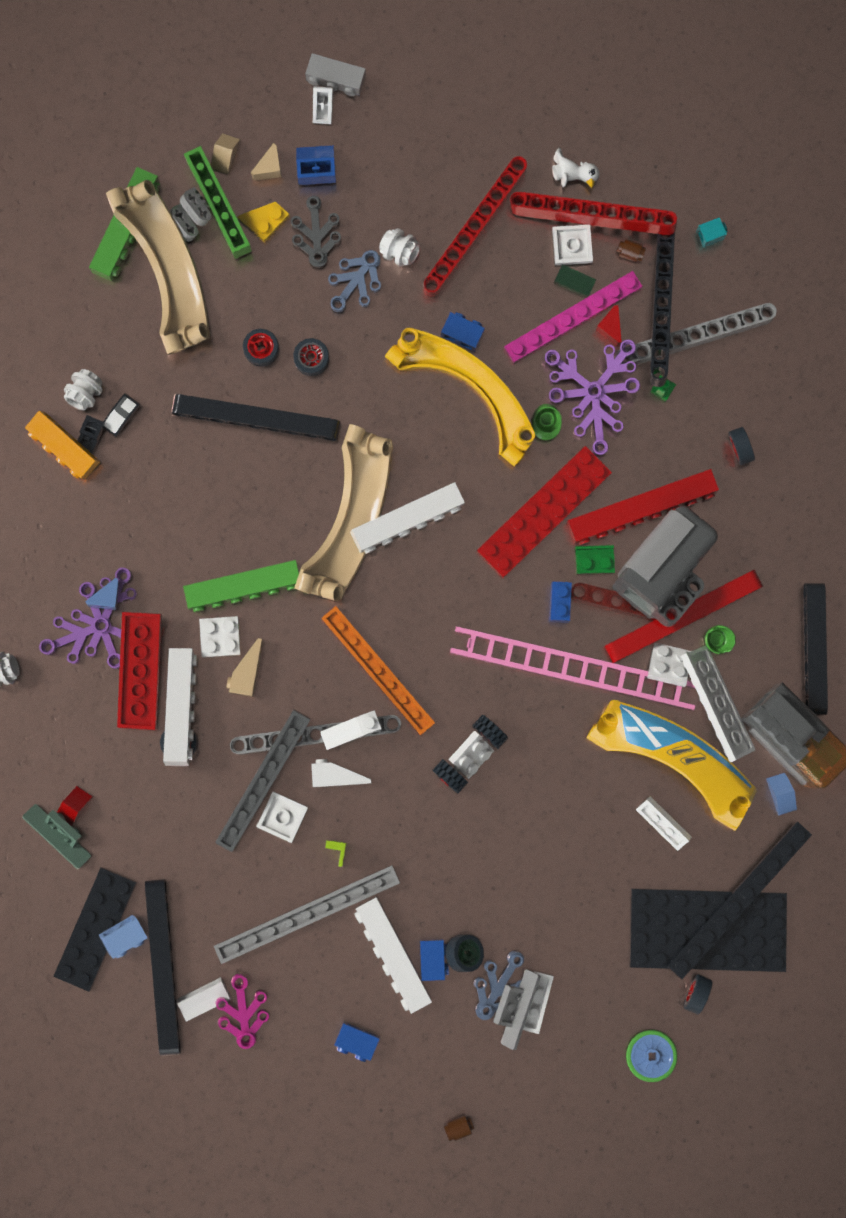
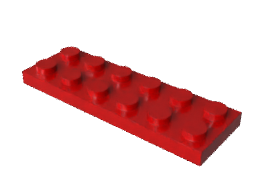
(139, 670)

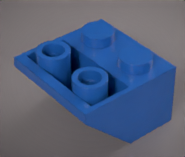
(315, 165)

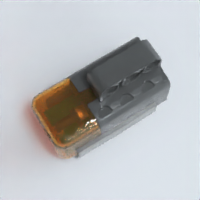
(796, 737)

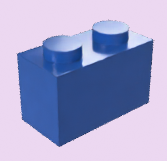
(462, 331)
(560, 602)
(432, 960)
(356, 1041)

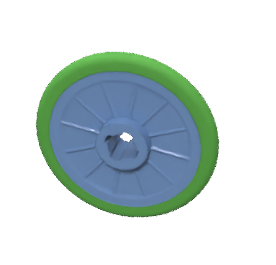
(638, 1058)

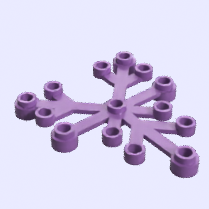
(597, 412)
(80, 634)

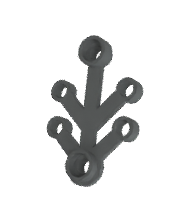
(316, 234)

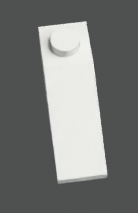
(351, 730)
(330, 774)

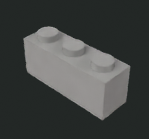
(335, 75)

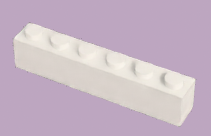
(407, 517)
(179, 707)
(393, 955)

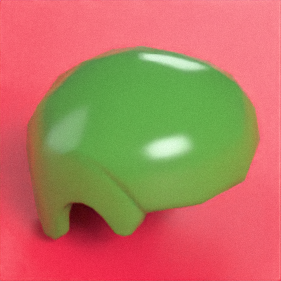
(720, 639)

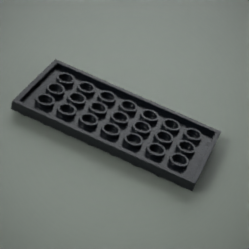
(669, 918)

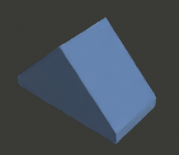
(106, 597)
(782, 793)

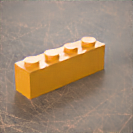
(62, 444)

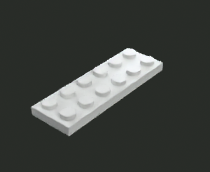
(718, 703)

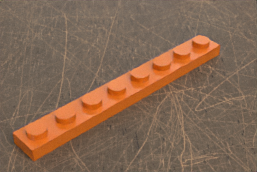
(378, 670)

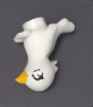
(568, 170)

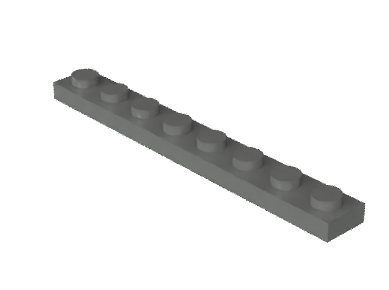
(262, 780)

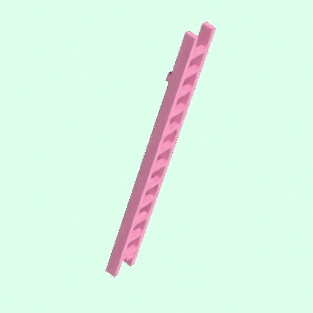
(562, 675)

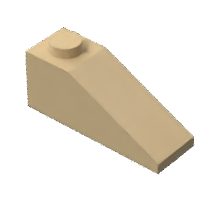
(245, 674)

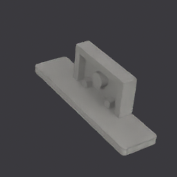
(515, 1008)

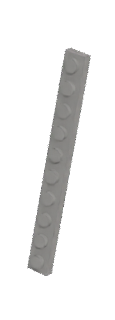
(306, 914)

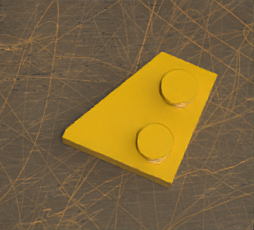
(264, 220)

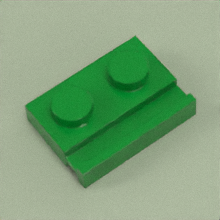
(595, 559)

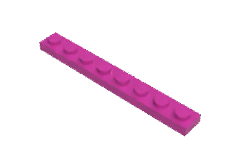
(573, 317)

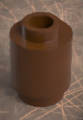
(631, 250)
(459, 1128)

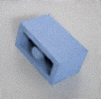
(123, 937)

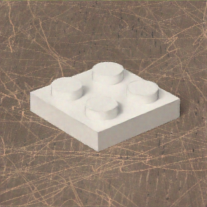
(572, 245)
(219, 637)
(668, 665)
(282, 817)

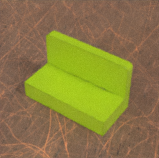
(335, 845)

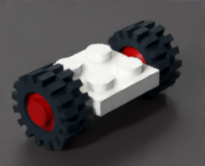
(471, 754)

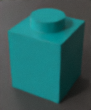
(712, 232)

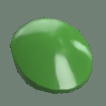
(546, 422)

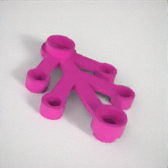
(243, 1014)

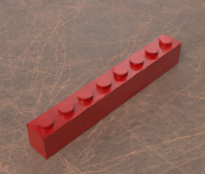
(642, 506)

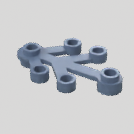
(356, 278)
(496, 987)

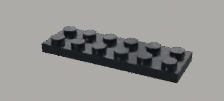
(100, 912)

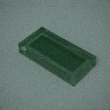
(575, 281)

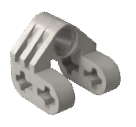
(191, 208)

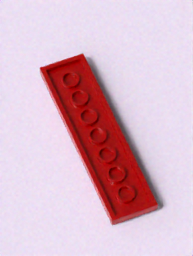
(544, 512)

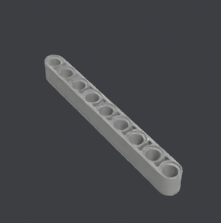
(703, 330)
(306, 736)

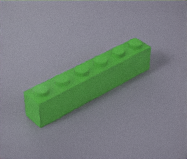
(217, 202)
(117, 237)
(241, 585)

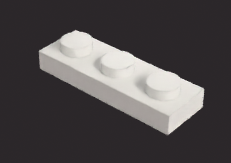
(663, 823)
(538, 1005)

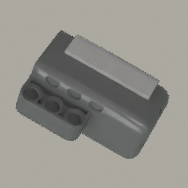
(664, 566)

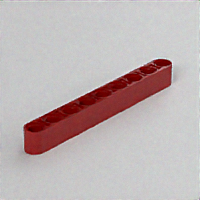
(476, 218)
(600, 219)
(699, 608)

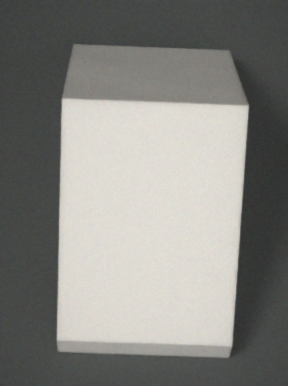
(322, 105)

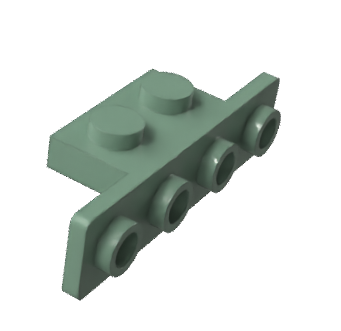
(58, 834)

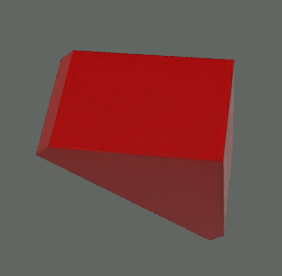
(610, 327)
(74, 805)

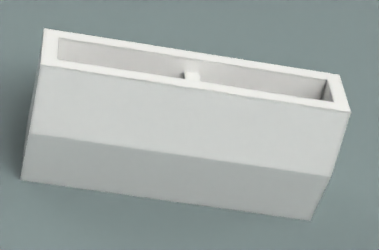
(203, 999)

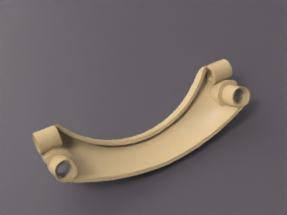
(181, 292)
(364, 491)

